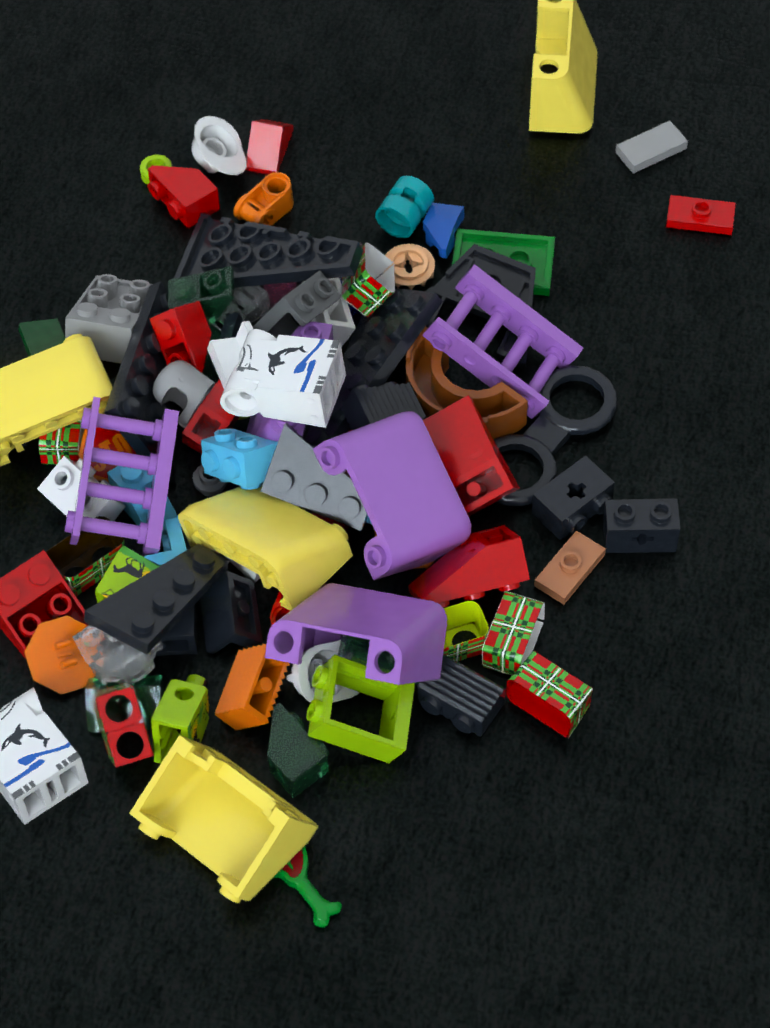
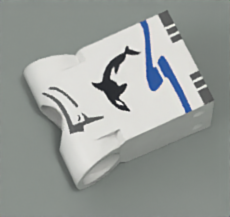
(285, 378)
(35, 759)

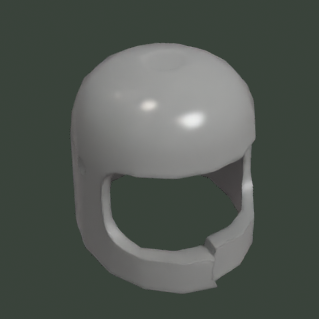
(184, 386)

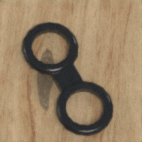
(552, 430)

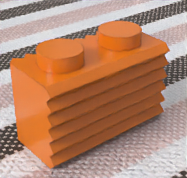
(251, 689)

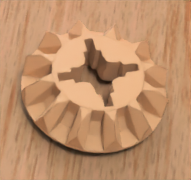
(420, 260)

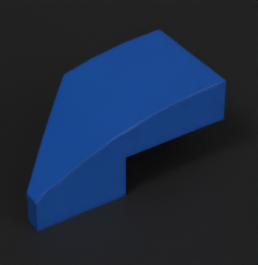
(441, 225)

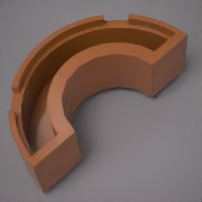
(499, 406)

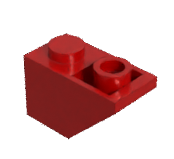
(184, 192)
(183, 334)

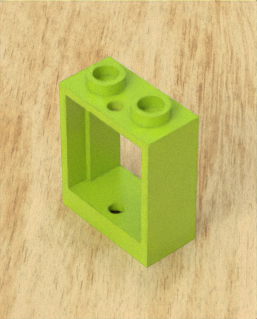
(395, 712)

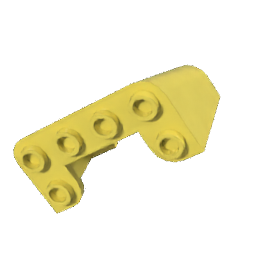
(565, 98)

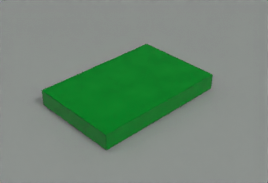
(528, 249)

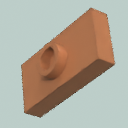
(570, 567)

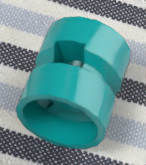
(404, 207)

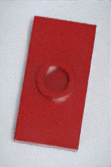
(701, 215)

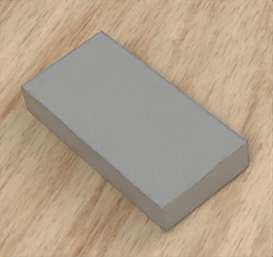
(651, 146)

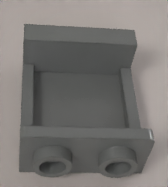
(302, 303)

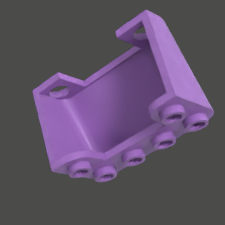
(393, 623)

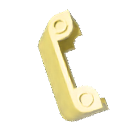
(49, 392)
(269, 538)
(222, 817)

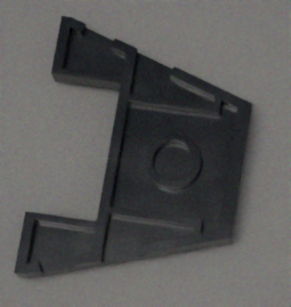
(511, 274)

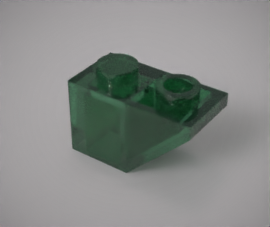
(211, 288)
(293, 755)

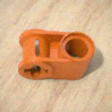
(266, 201)

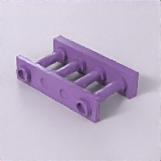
(518, 318)
(157, 464)

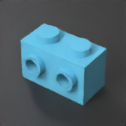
(237, 457)

